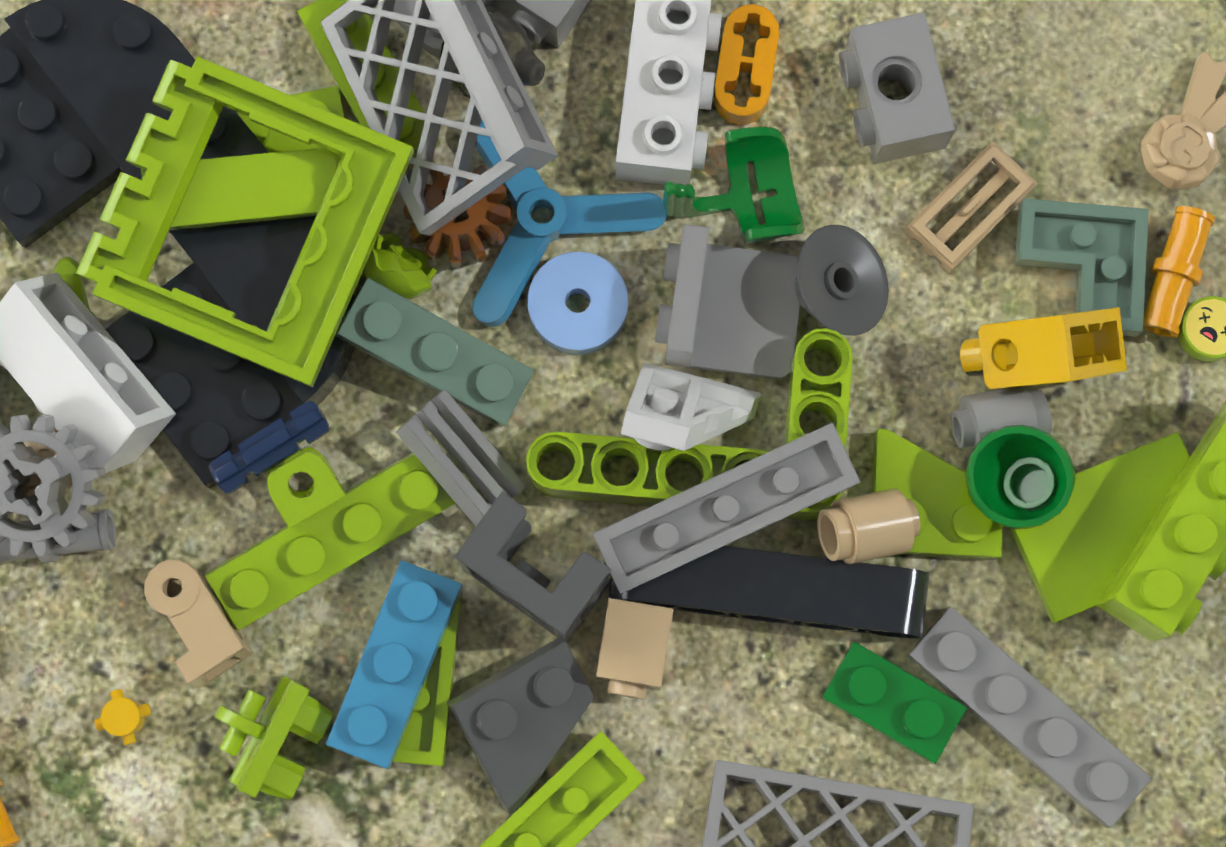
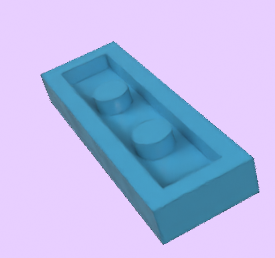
(395, 664)

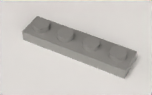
(726, 508)
(1029, 717)

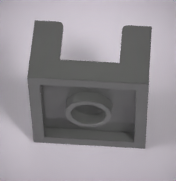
(487, 559)

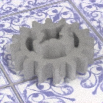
(48, 504)

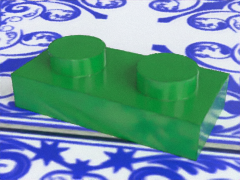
(893, 703)

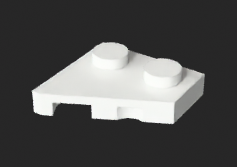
(684, 409)

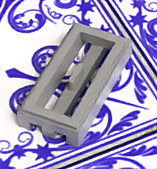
(467, 453)

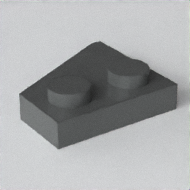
(523, 719)

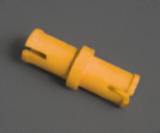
(1177, 271)

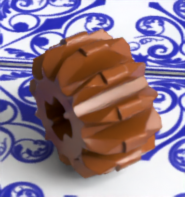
(466, 234)

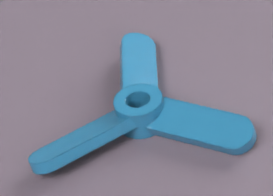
(530, 239)

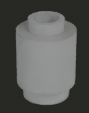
(996, 409)

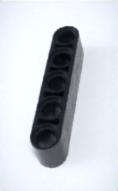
(792, 592)

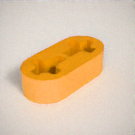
(732, 62)

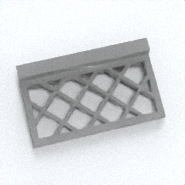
(493, 88)
(826, 790)

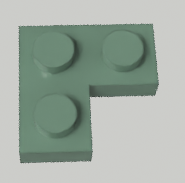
(1096, 240)

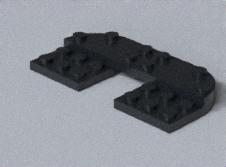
(69, 112)

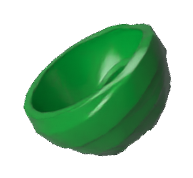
(1020, 476)

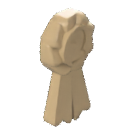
(1183, 147)

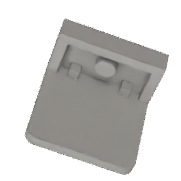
(729, 308)

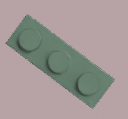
(434, 352)

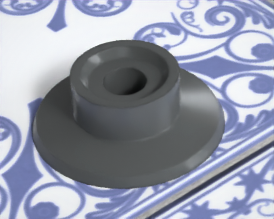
(842, 280)

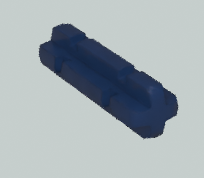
(269, 447)

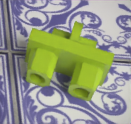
(260, 764)

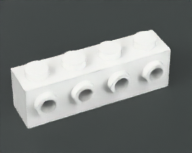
(666, 90)

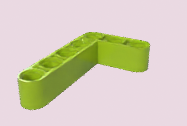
(590, 452)

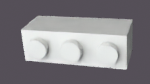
(78, 372)

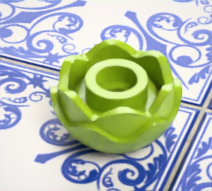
(399, 267)

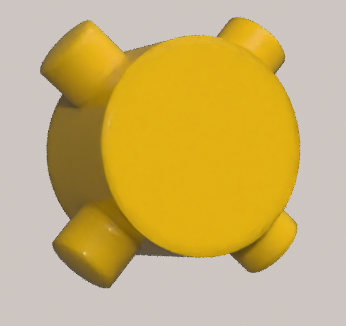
(122, 717)

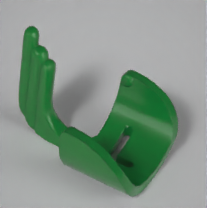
(769, 155)

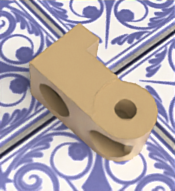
(199, 619)

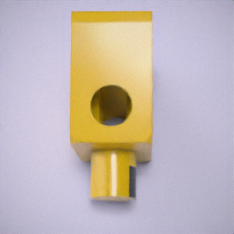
(1046, 349)

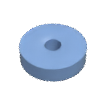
(572, 275)

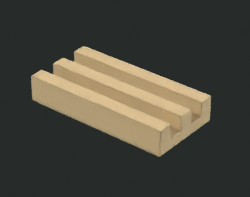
(935, 243)

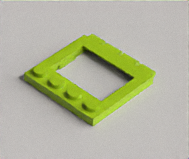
(330, 257)

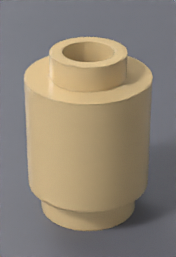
(868, 526)

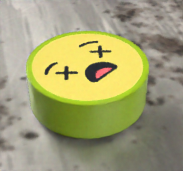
(1204, 329)

